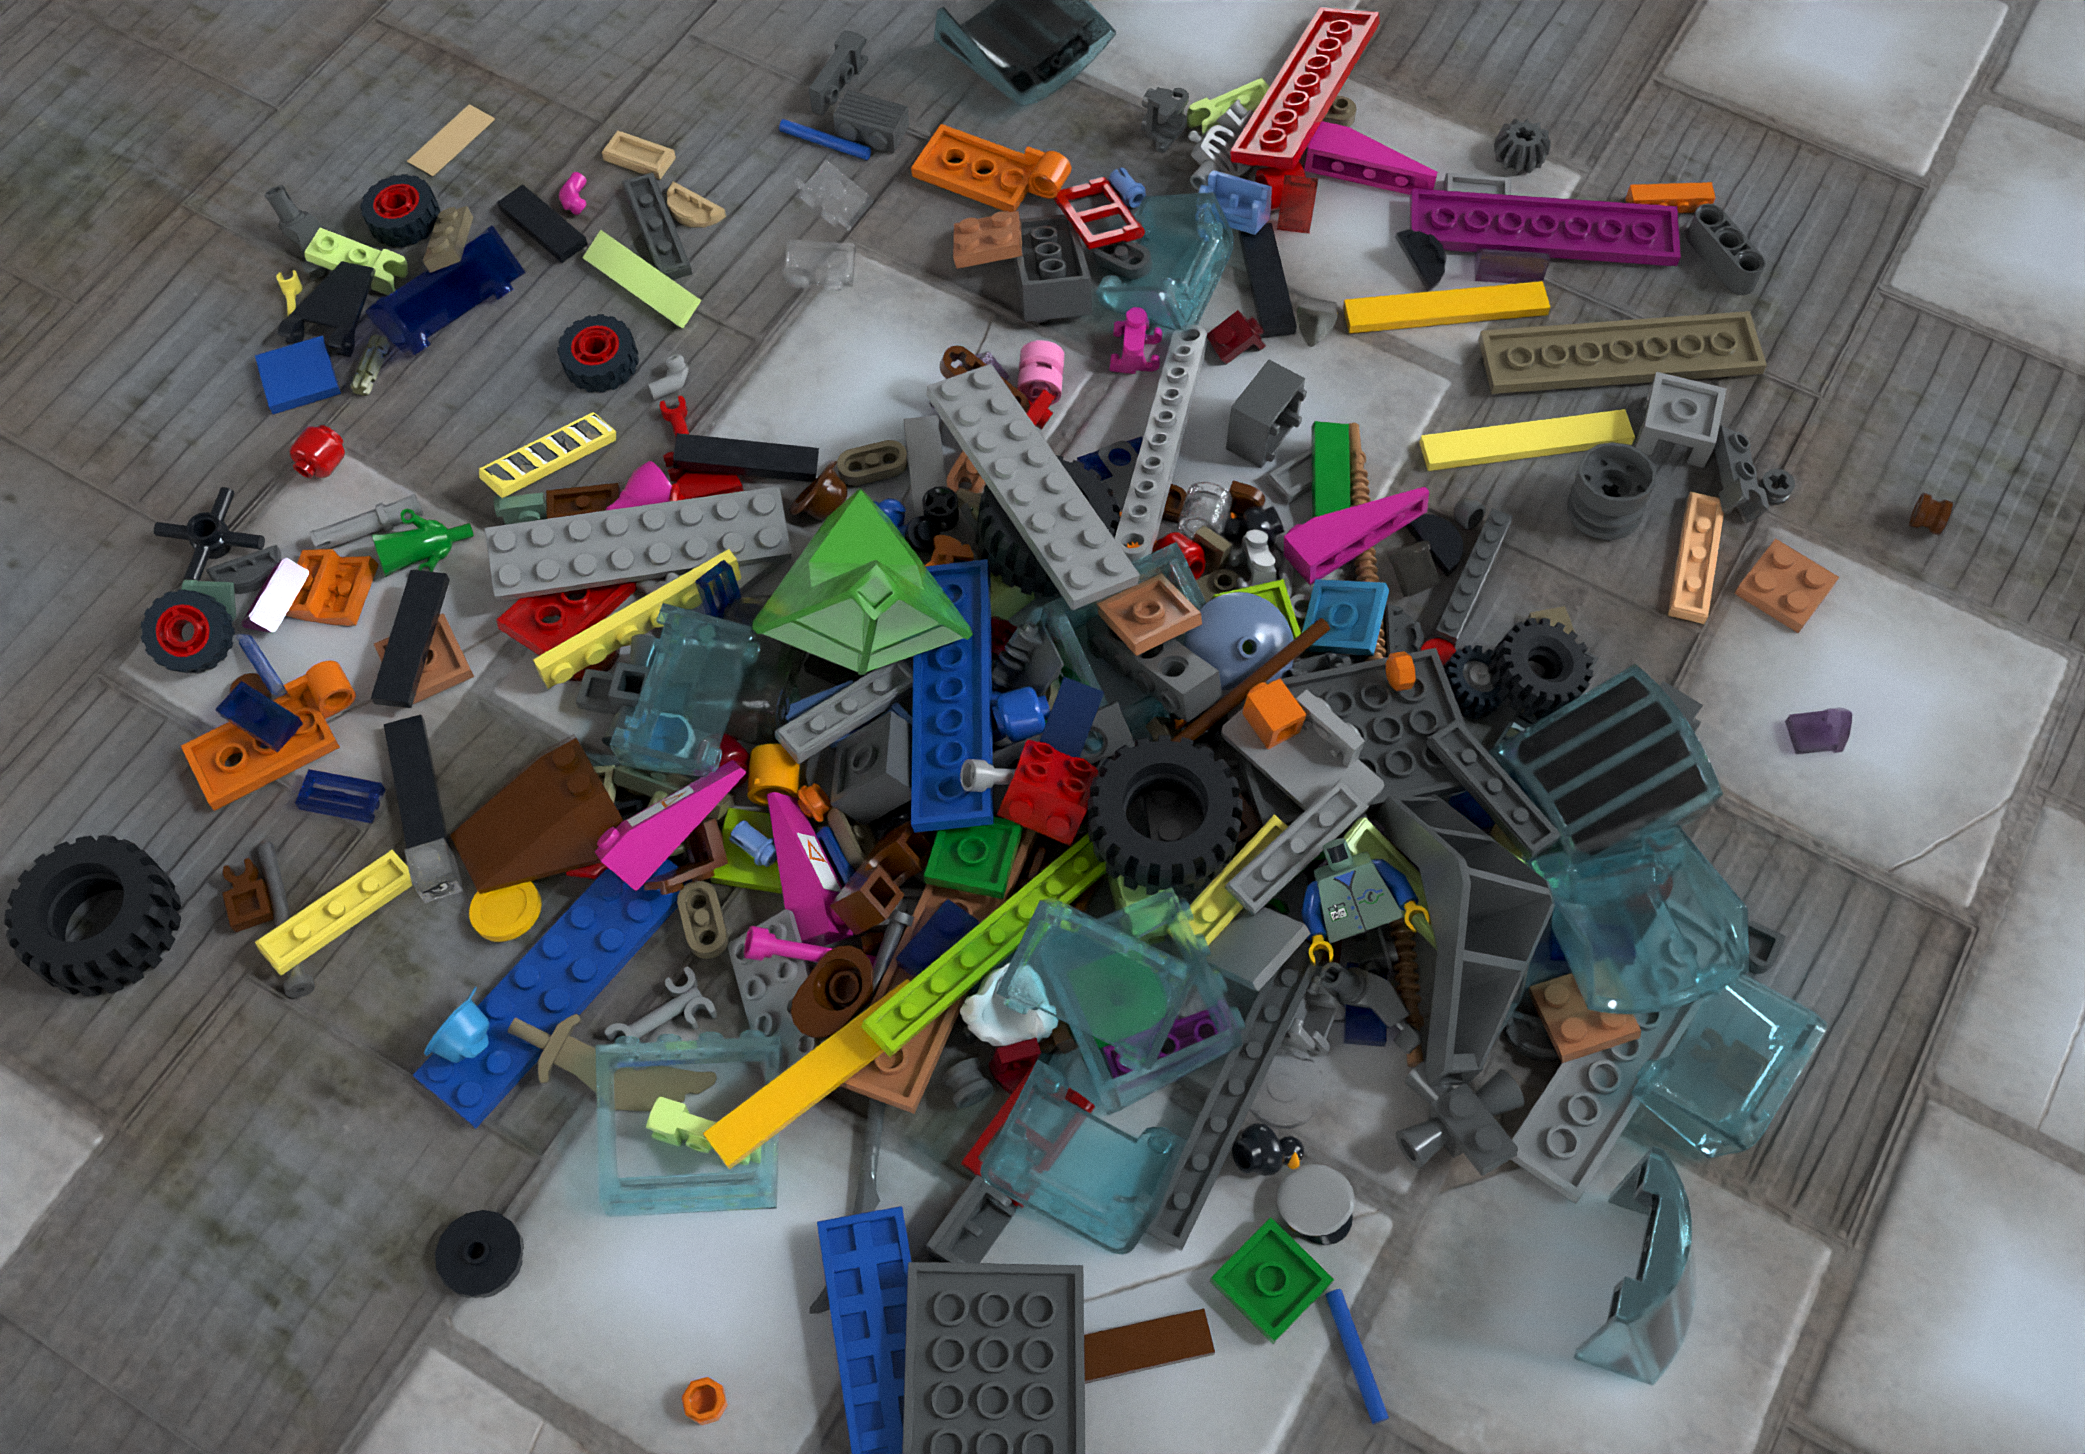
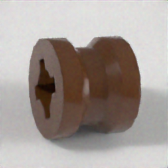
(1931, 514)

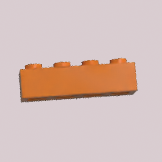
(1683, 195)

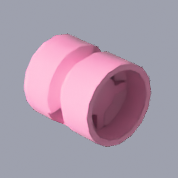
(1041, 369)

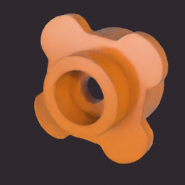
(814, 802)

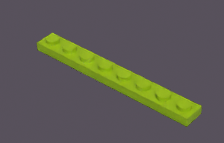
(980, 950)

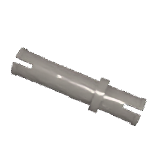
(366, 523)

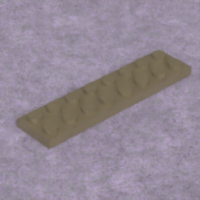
(1621, 352)

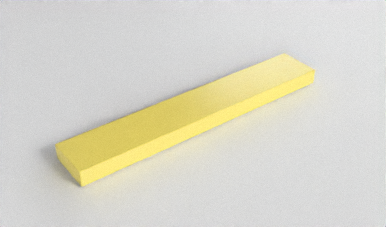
(1525, 439)

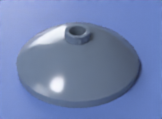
(1230, 622)

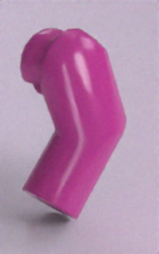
(570, 192)

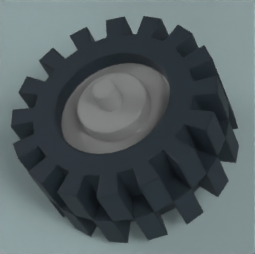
(1471, 681)

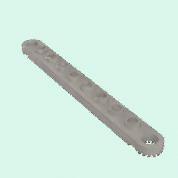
(1161, 443)

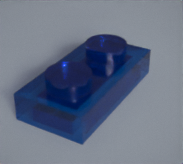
(259, 716)
(936, 937)

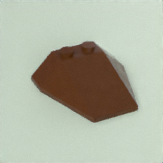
(538, 821)

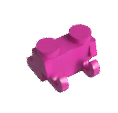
(1133, 346)

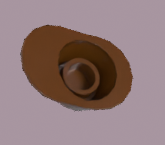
(833, 992)

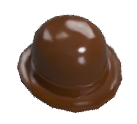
(822, 495)

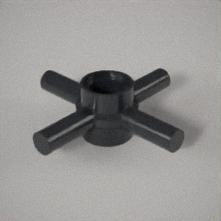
(209, 535)

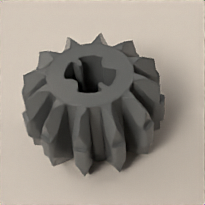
(1522, 145)

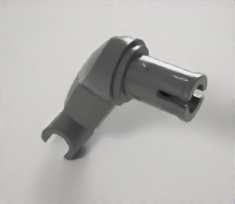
(296, 225)
(1372, 992)

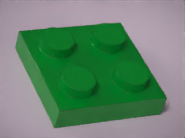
(975, 858)
(1271, 1280)

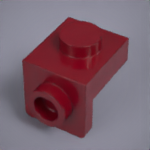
(1235, 336)

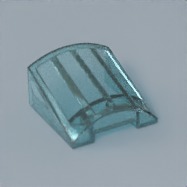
(1646, 924)

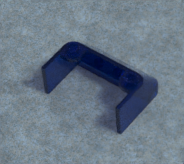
(446, 294)

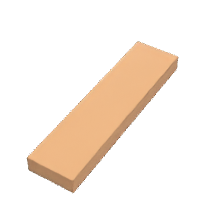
(1696, 558)

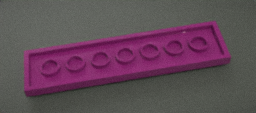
(1549, 226)

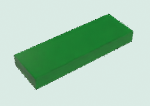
(1330, 467)

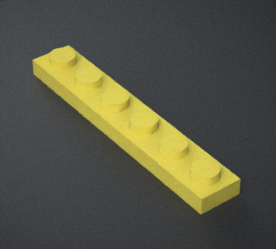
(617, 630)

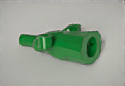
(428, 541)

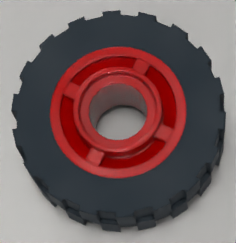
(400, 210)
(598, 353)
(164, 627)

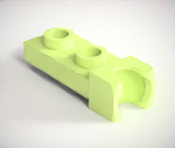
(1207, 111)
(329, 249)
(674, 1123)

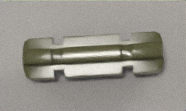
(370, 365)

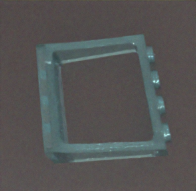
(692, 1191)

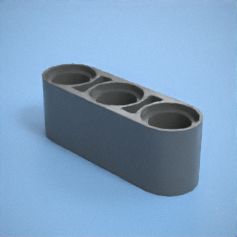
(1725, 249)

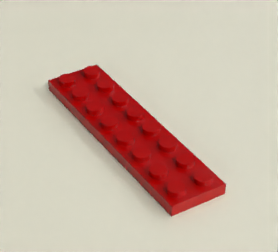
(1305, 88)

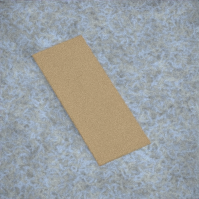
(451, 140)

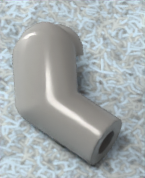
(673, 380)

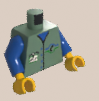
(1354, 897)

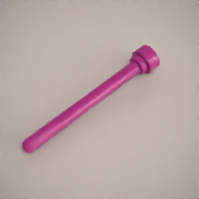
(762, 944)

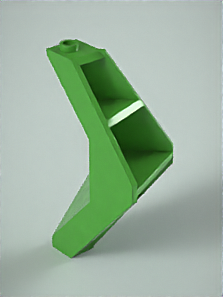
(860, 595)

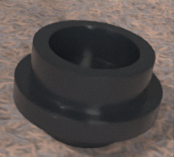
(921, 533)

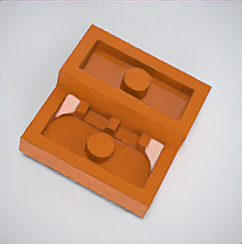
(333, 588)

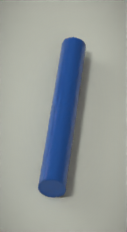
(825, 139)
(1357, 1356)

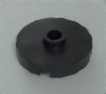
(491, 1271)

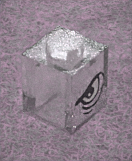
(433, 870)

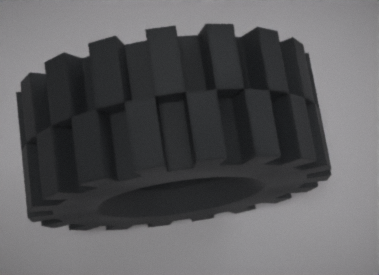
(1553, 651)

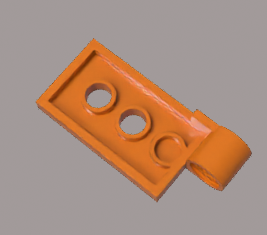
(1010, 175)
(310, 697)

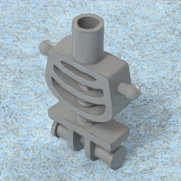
(1214, 146)

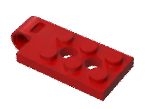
(525, 616)

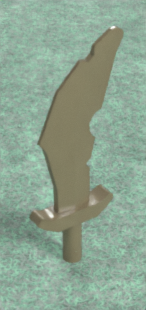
(632, 1088)

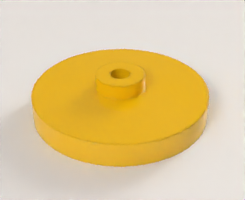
(505, 912)

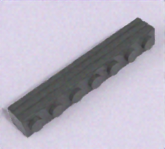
(1473, 576)

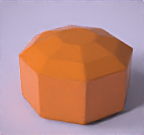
(1400, 671)
(704, 1401)

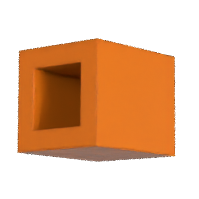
(1273, 712)

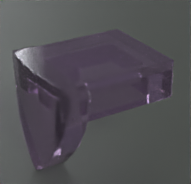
(1820, 730)

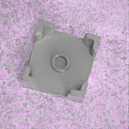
(1682, 414)

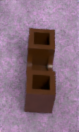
(874, 888)

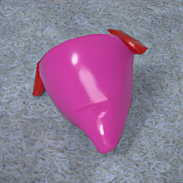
(647, 487)

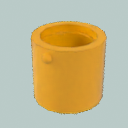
(771, 771)

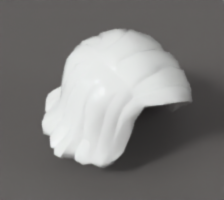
(996, 1022)

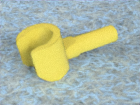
(290, 289)

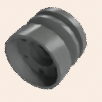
(1611, 491)

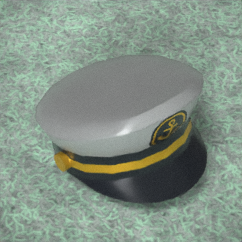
(1317, 1203)

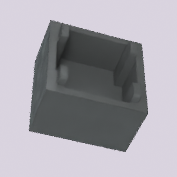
(1265, 413)
(874, 769)

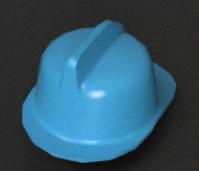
(461, 1033)

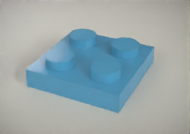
(1352, 612)

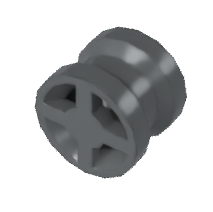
(967, 1083)

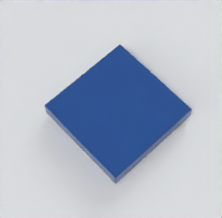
(297, 374)

